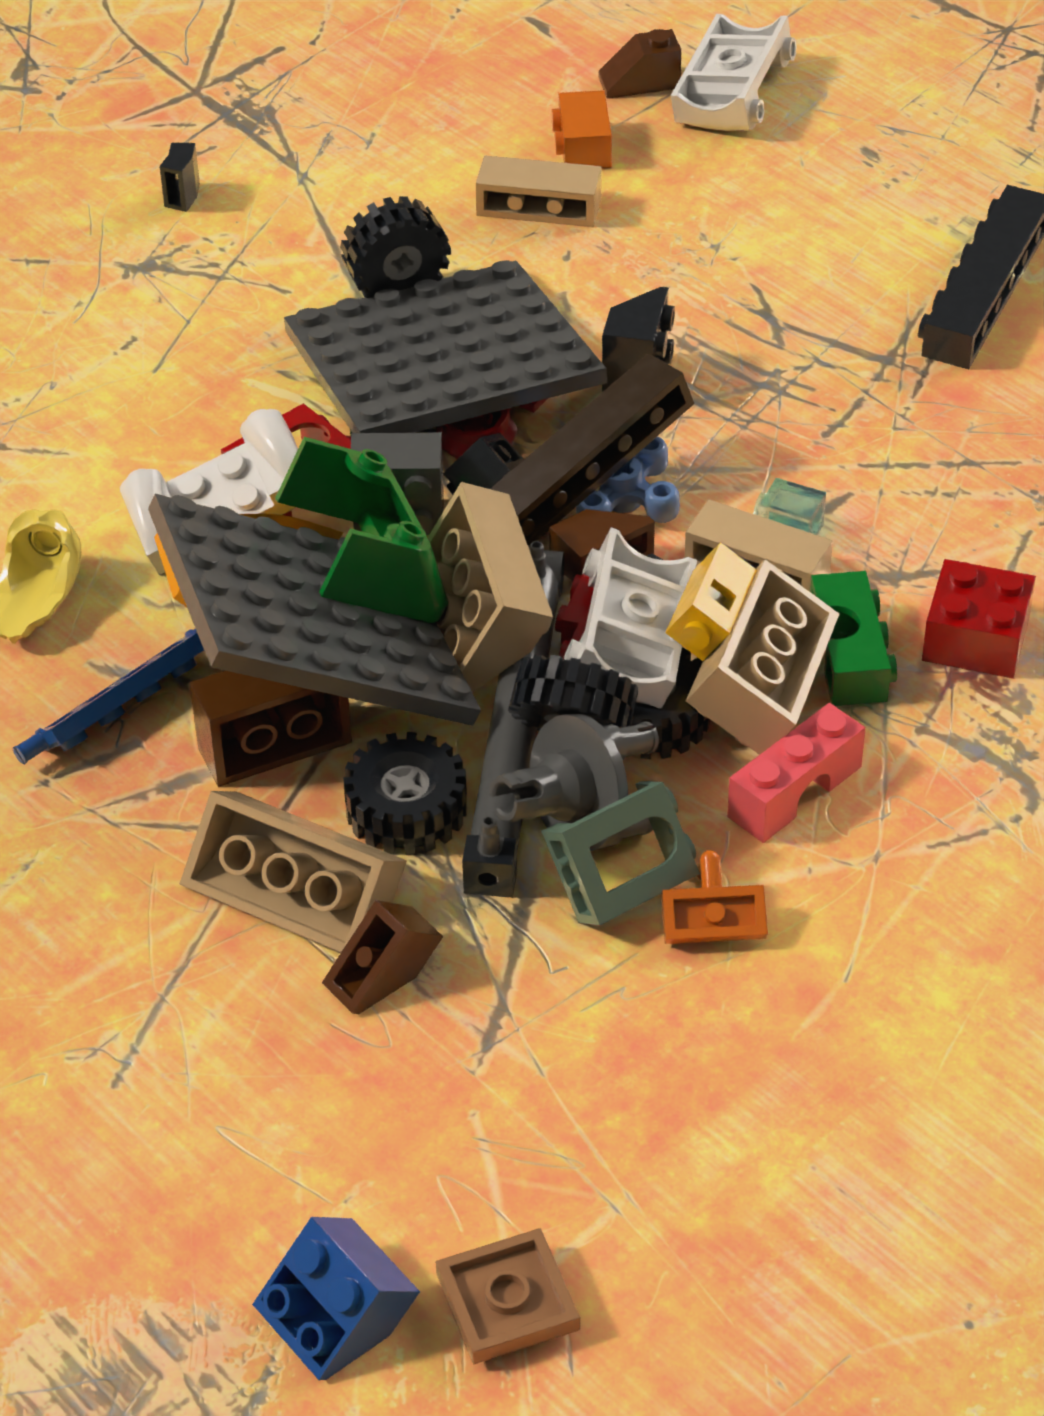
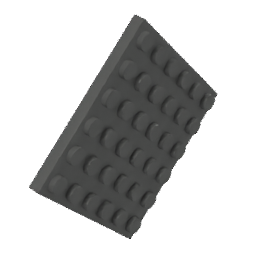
(443, 350)
(263, 616)

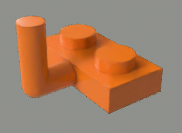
(713, 910)

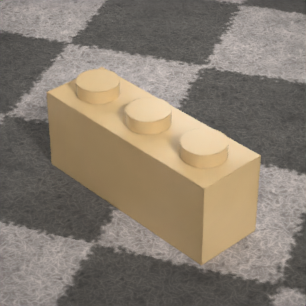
(538, 191)
(757, 539)

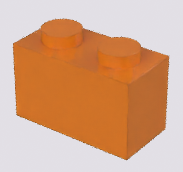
(583, 128)

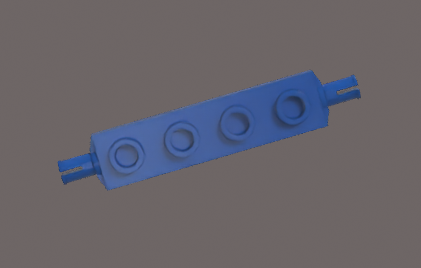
(107, 703)

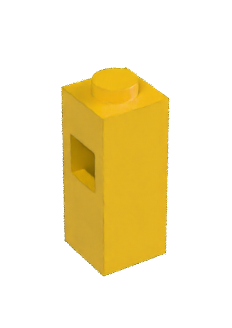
(711, 601)

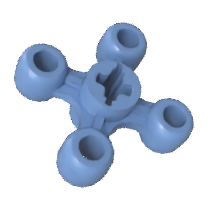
(629, 488)

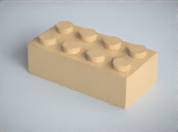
(767, 662)

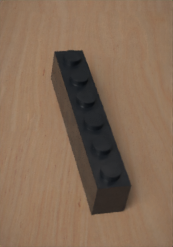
(984, 279)

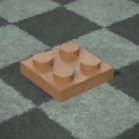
(507, 1295)

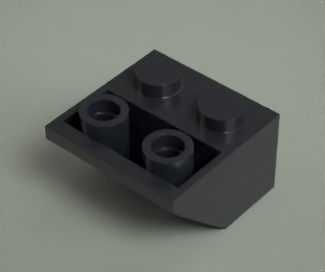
(635, 330)

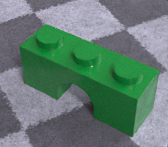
(856, 654)

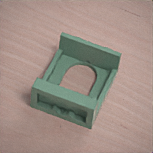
(578, 872)

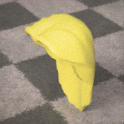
(36, 570)

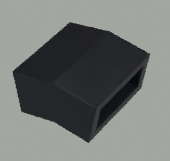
(180, 176)

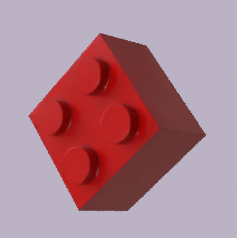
(978, 618)

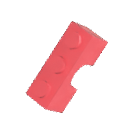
(768, 788)

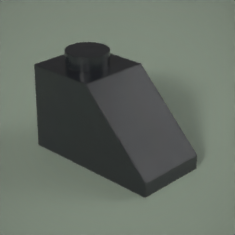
(483, 463)

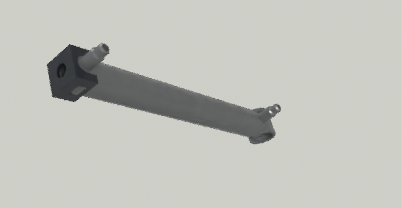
(492, 846)

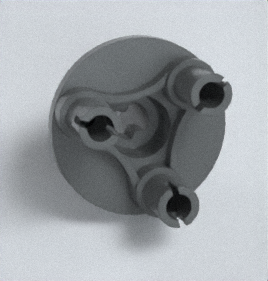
(575, 773)

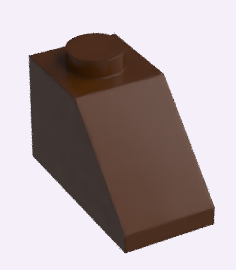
(643, 65)
(589, 529)
(381, 955)

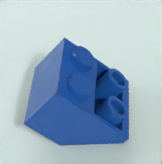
(334, 1295)

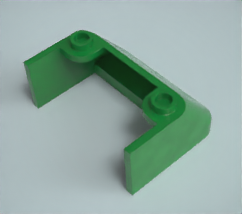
(391, 559)

